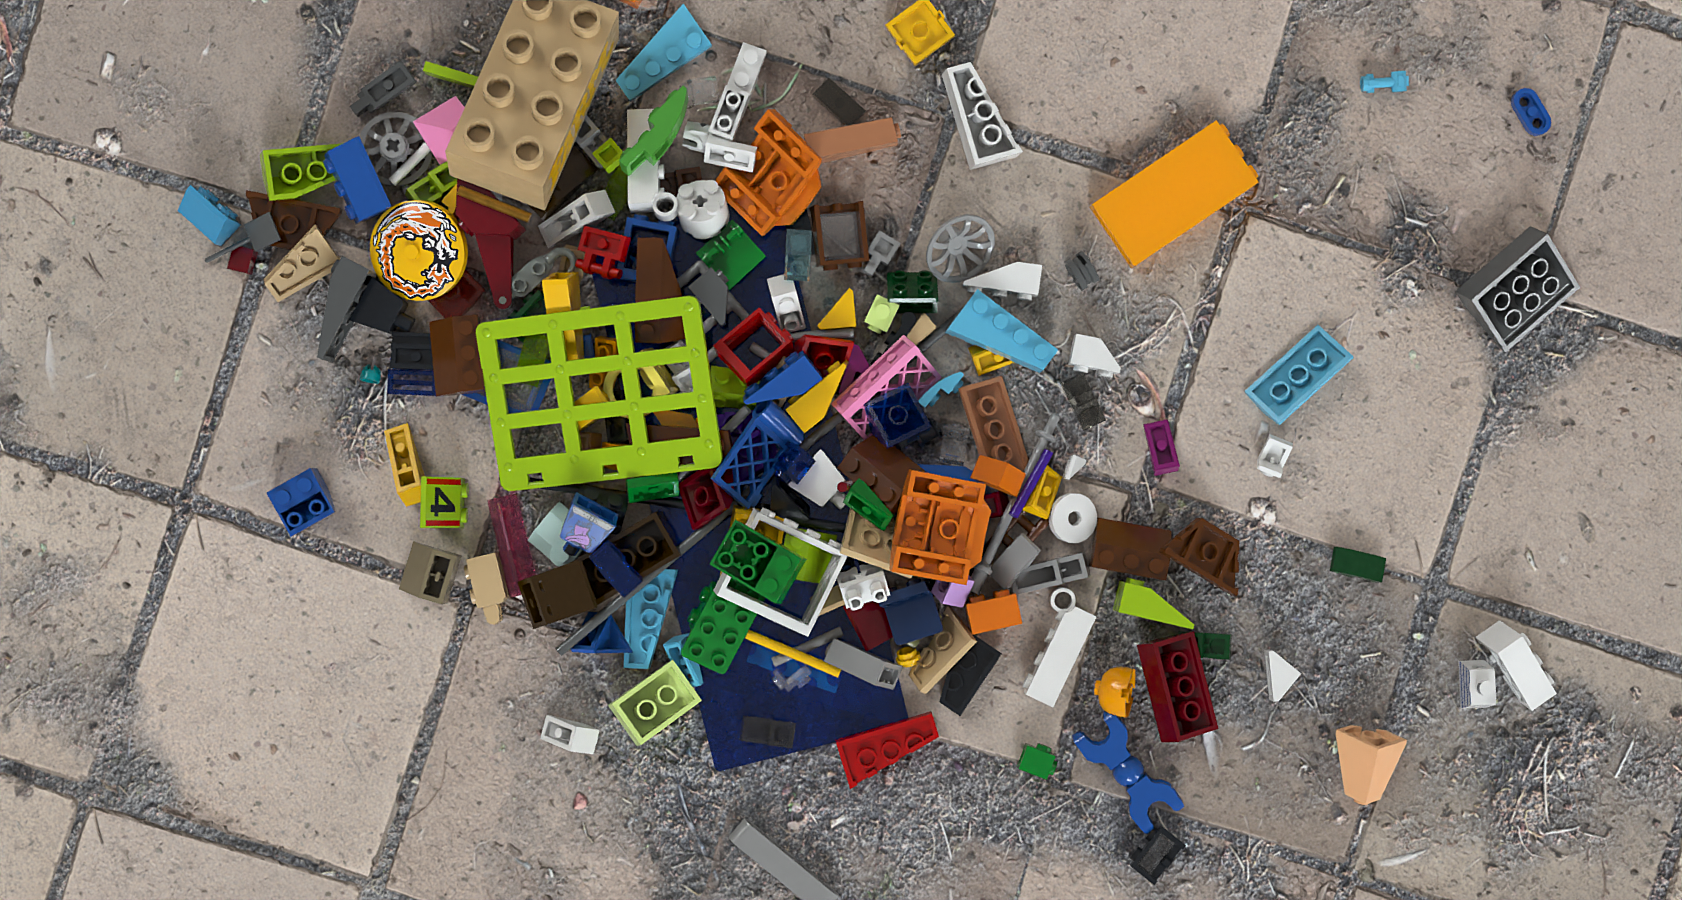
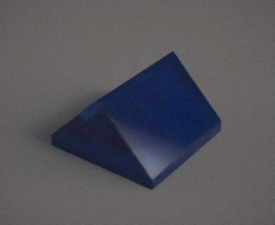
(896, 416)

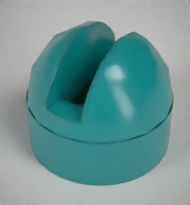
(370, 376)

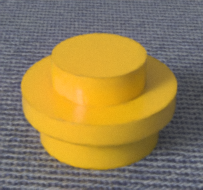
(907, 656)

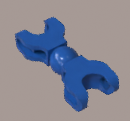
(1128, 771)

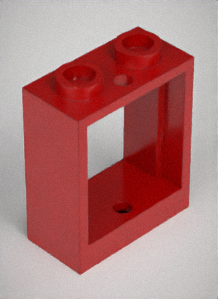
(744, 330)

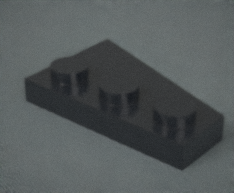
(968, 675)

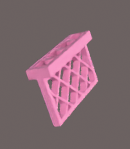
(877, 378)

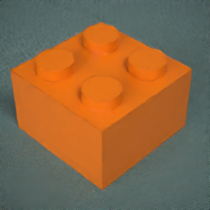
(992, 612)

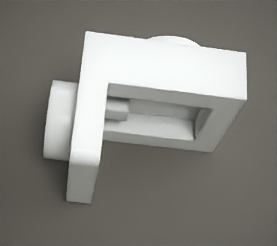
(1273, 456)

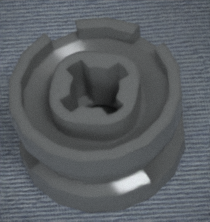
(1081, 270)

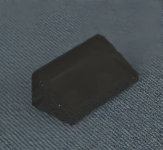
(838, 103)

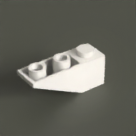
(1015, 278)

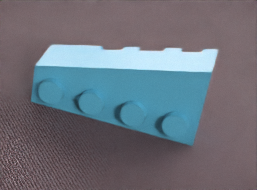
(996, 330)

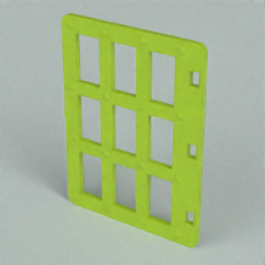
(586, 466)

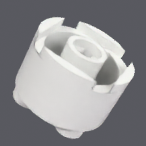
(702, 208)

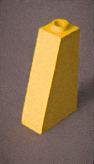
(561, 295)

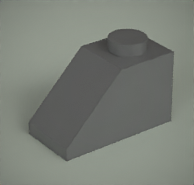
(713, 293)

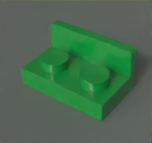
(652, 487)

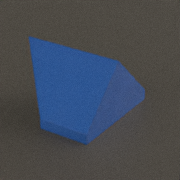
(603, 639)

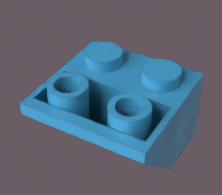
(207, 215)

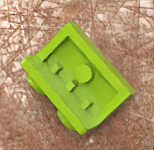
(728, 388)

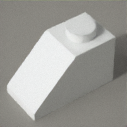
(569, 734)

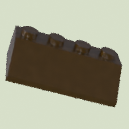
(646, 548)

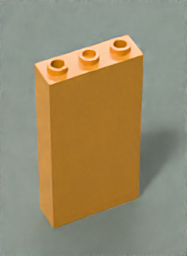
(1174, 193)

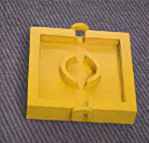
(920, 30)

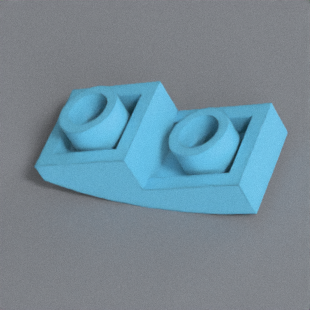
(946, 385)

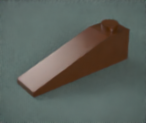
(656, 281)

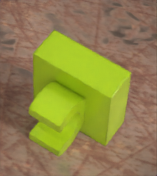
(608, 155)

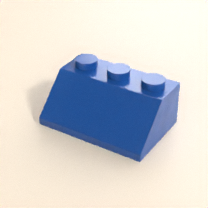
(356, 181)

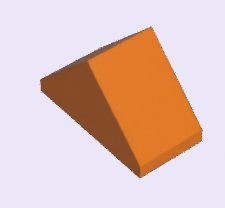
(998, 475)

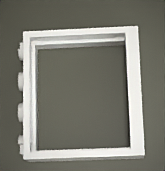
(822, 591)

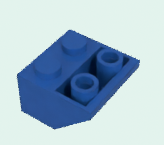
(302, 501)

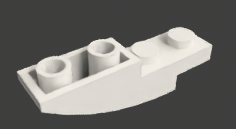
(738, 91)

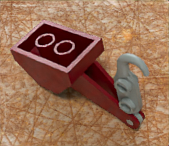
(495, 239)

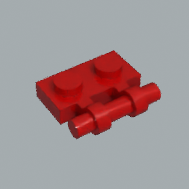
(603, 244)

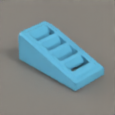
(673, 650)

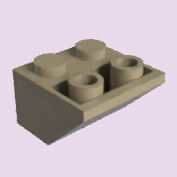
(430, 573)

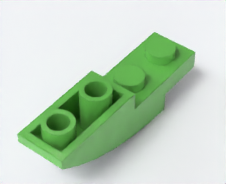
(664, 127)

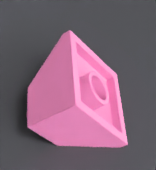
(439, 125)

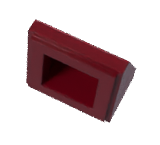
(242, 260)
(997, 503)

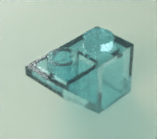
(798, 255)

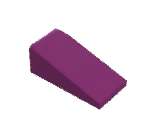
(1161, 447)

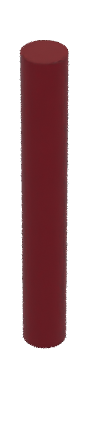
(845, 485)

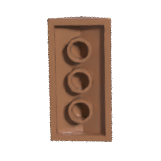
(994, 422)

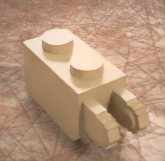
(488, 585)

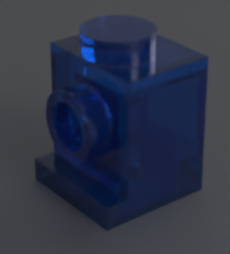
(793, 464)

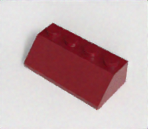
(1177, 687)

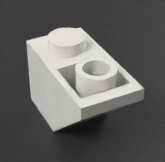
(786, 303)
(1092, 354)

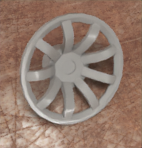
(394, 146)
(956, 245)

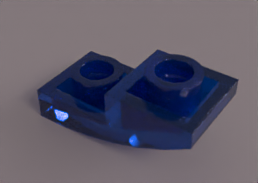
(615, 568)

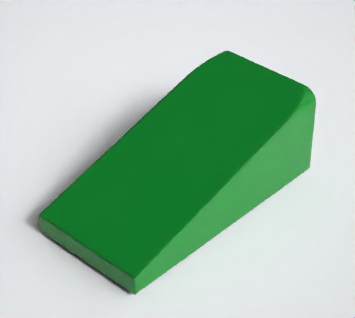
(868, 505)

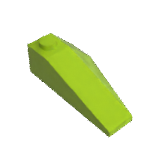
(294, 170)

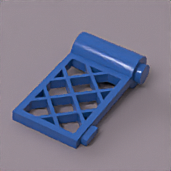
(775, 425)

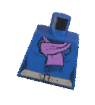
(586, 525)

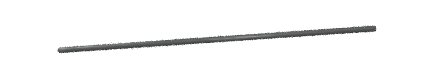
(706, 528)

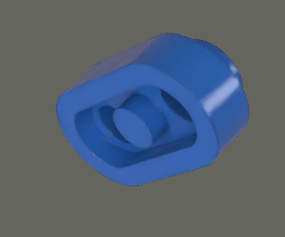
(1532, 111)

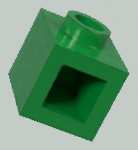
(1037, 760)

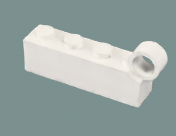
(644, 182)
(1060, 652)

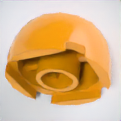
(1116, 690)

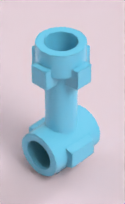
(1397, 82)

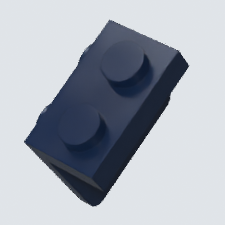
(912, 612)

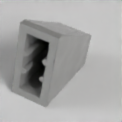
(862, 664)

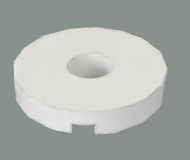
(1085, 521)

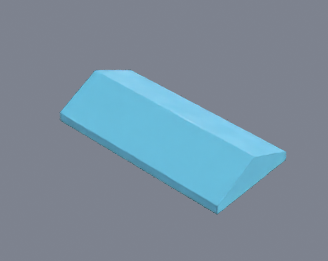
(1298, 375)

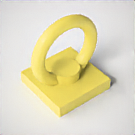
(655, 377)

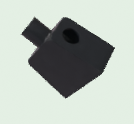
(382, 309)

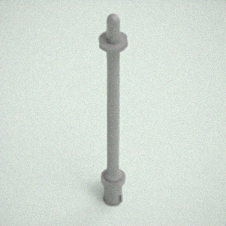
(983, 568)

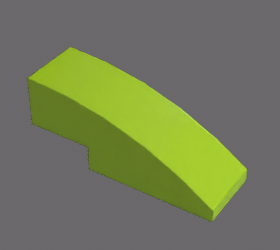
(433, 186)

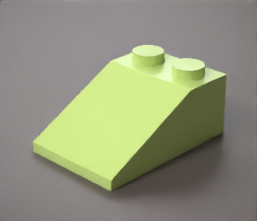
(654, 703)

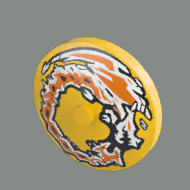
(418, 250)

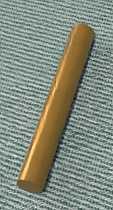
(494, 204)

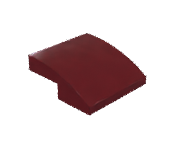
(870, 624)

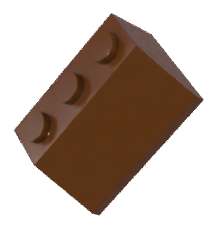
(456, 356)
(880, 469)
(1130, 549)

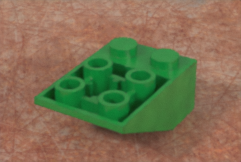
(758, 562)

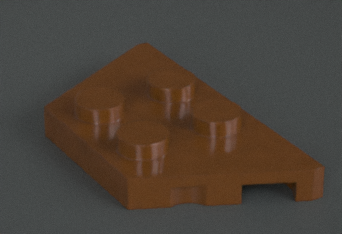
(293, 217)
(1206, 553)

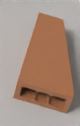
(853, 139)

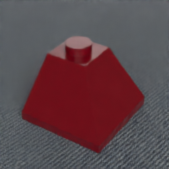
(703, 497)

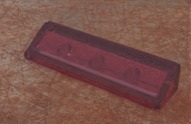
(511, 541)

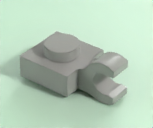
(881, 250)

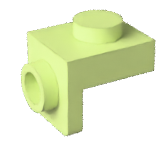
(881, 314)

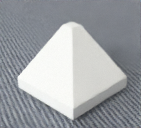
(1073, 466)

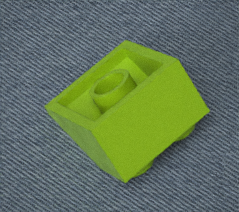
(816, 558)

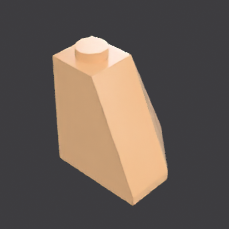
(1367, 761)

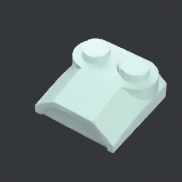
(547, 536)

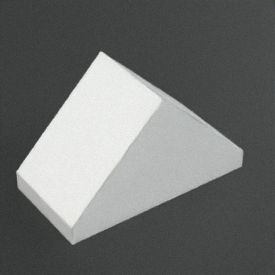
(1279, 675)

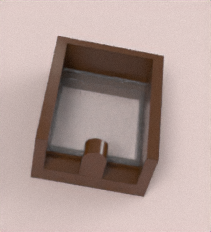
(839, 235)

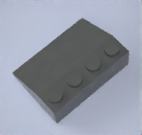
(1518, 288)

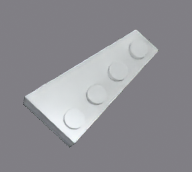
(977, 118)

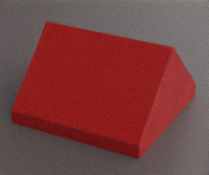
(824, 351)

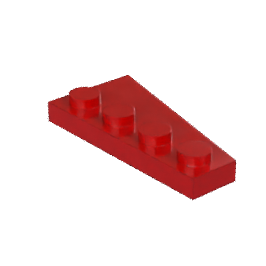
(883, 746)

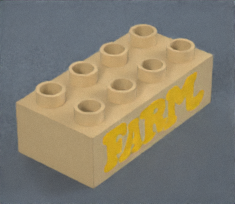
(533, 97)

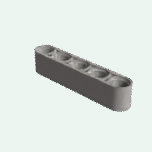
(780, 863)

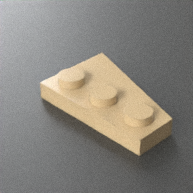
(303, 265)
(943, 652)

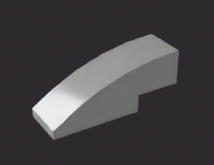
(1052, 573)

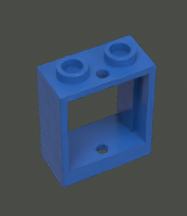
(642, 222)

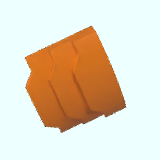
(782, 178)
(939, 527)

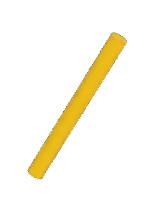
(792, 653)

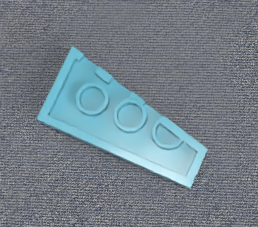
(666, 52)
(645, 619)

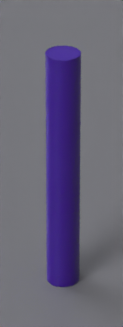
(1030, 483)

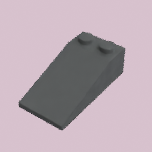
(344, 293)

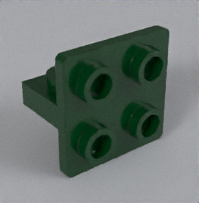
(913, 291)

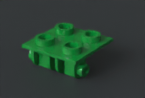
(731, 253)

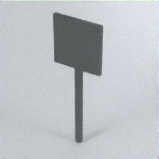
(261, 233)

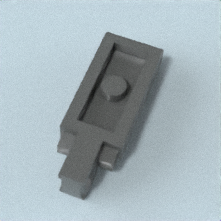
(383, 89)

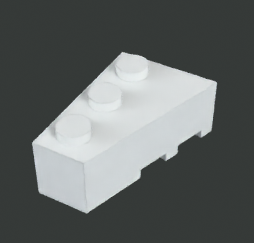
(1519, 664)

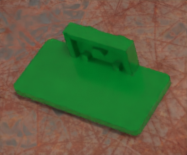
(718, 628)

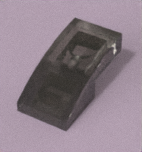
(1082, 401)
(767, 731)

